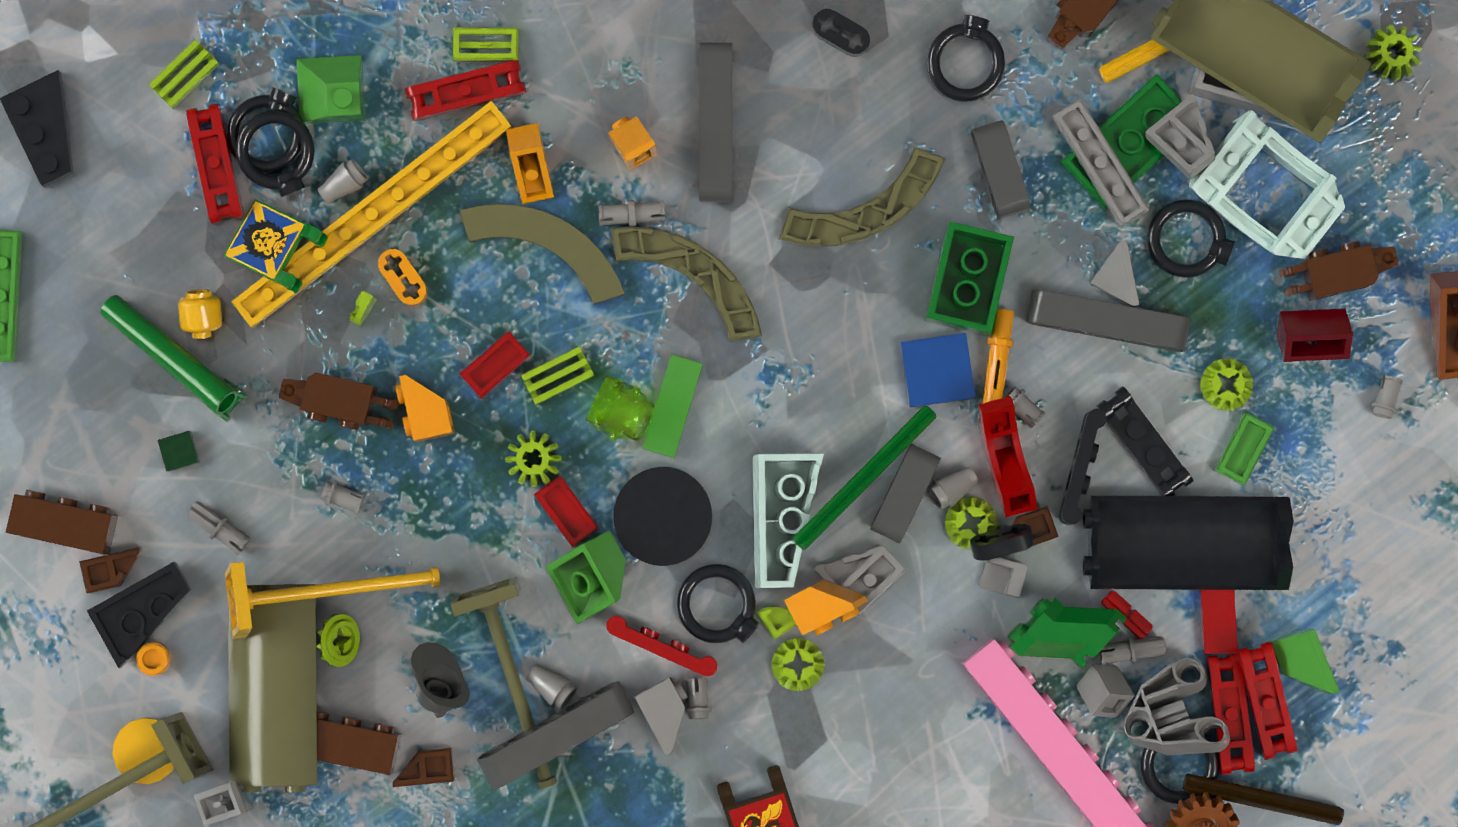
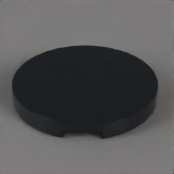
(662, 516)

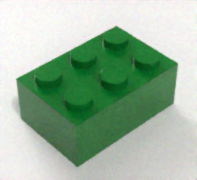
(969, 278)

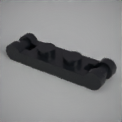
(1145, 443)
(1077, 480)

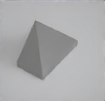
(1117, 276)
(221, 803)

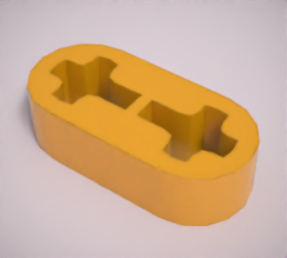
(397, 282)

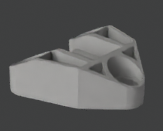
(1162, 708)

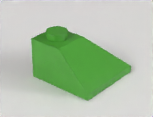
(331, 89)
(590, 576)
(1303, 660)

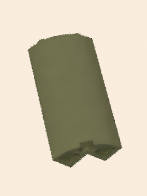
(1265, 58)
(274, 697)

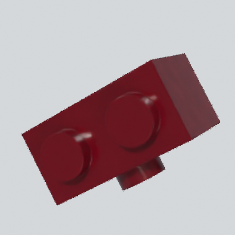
(1314, 335)

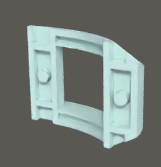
(1233, 158)

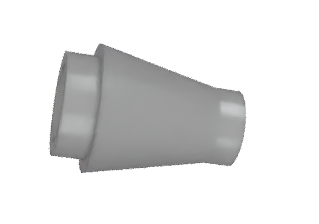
(343, 181)
(951, 488)
(553, 687)

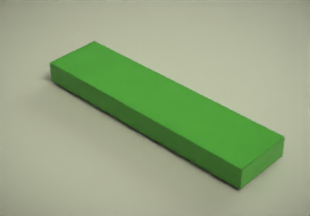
(9, 292)

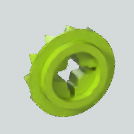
(1211, 384)
(956, 517)
(345, 649)
(785, 654)

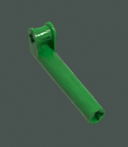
(214, 391)

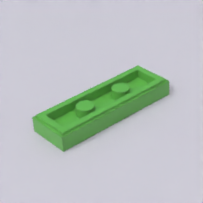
(673, 406)

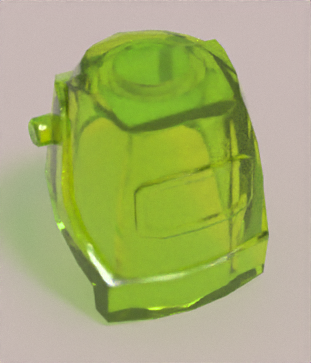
(621, 410)

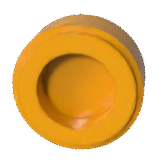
(153, 658)

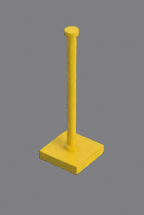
(242, 599)

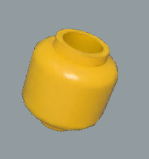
(200, 313)

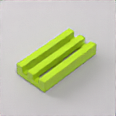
(485, 57)
(175, 65)
(551, 364)

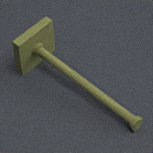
(487, 601)
(180, 749)

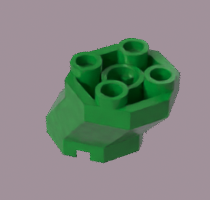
(1065, 631)

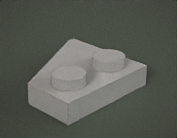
(1183, 138)
(864, 573)

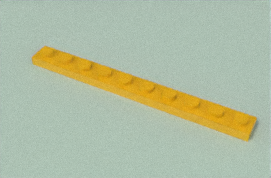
(377, 211)

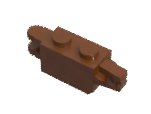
(1078, 19)
(1341, 271)
(338, 399)

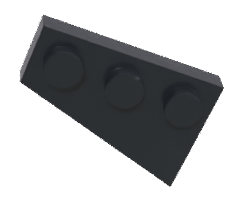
(40, 124)
(137, 611)

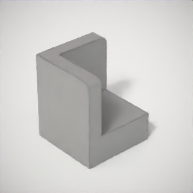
(1003, 576)
(1105, 691)

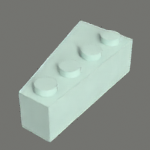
(781, 508)

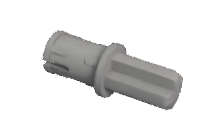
(218, 527)
(1133, 650)

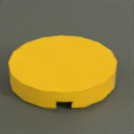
(136, 744)

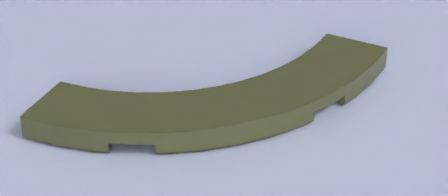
(871, 217)
(550, 233)
(699, 266)

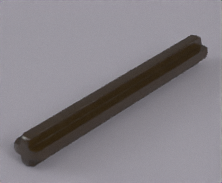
(1264, 799)

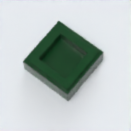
(178, 451)

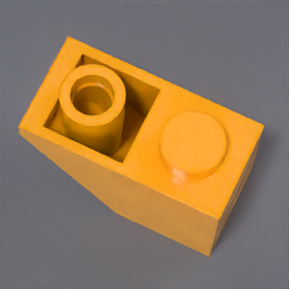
(426, 411)
(822, 603)

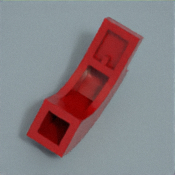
(1006, 457)

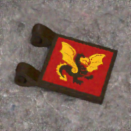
(765, 810)

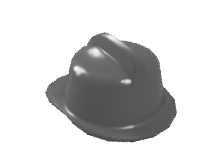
(438, 679)

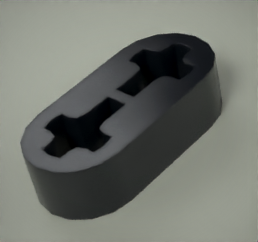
(845, 26)
(1002, 542)

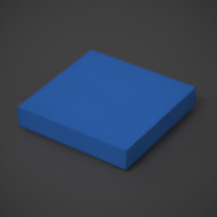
(938, 370)

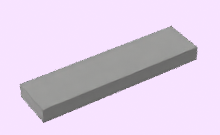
(1100, 163)

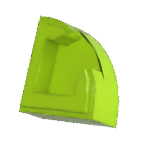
(364, 305)
(777, 620)

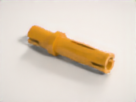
(999, 351)

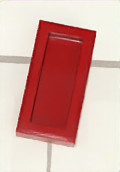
(495, 365)
(566, 511)
(1218, 621)

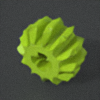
(1401, 64)
(535, 470)

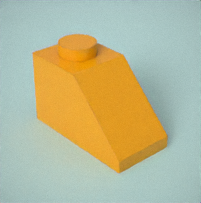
(632, 142)
(529, 163)

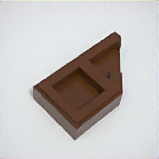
(1041, 524)
(108, 570)
(427, 768)

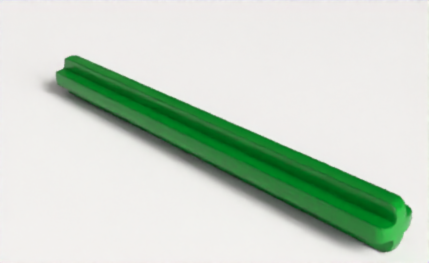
(864, 478)

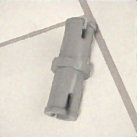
(631, 213)

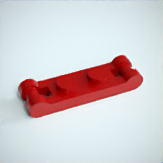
(465, 90)
(214, 163)
(648, 640)
(1267, 700)
(1231, 707)

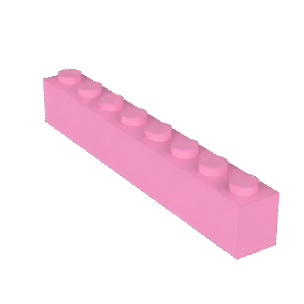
(1051, 738)

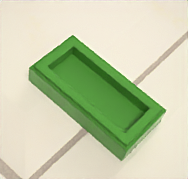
(1244, 449)

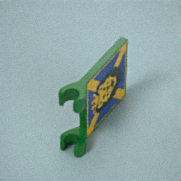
(268, 242)

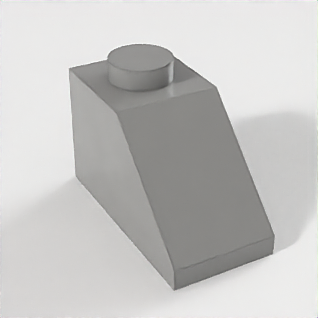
(663, 711)

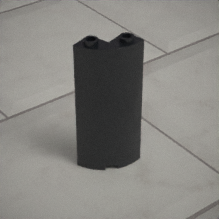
(1189, 542)

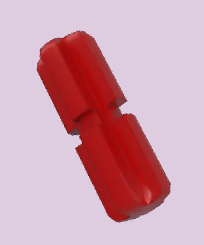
(1135, 621)

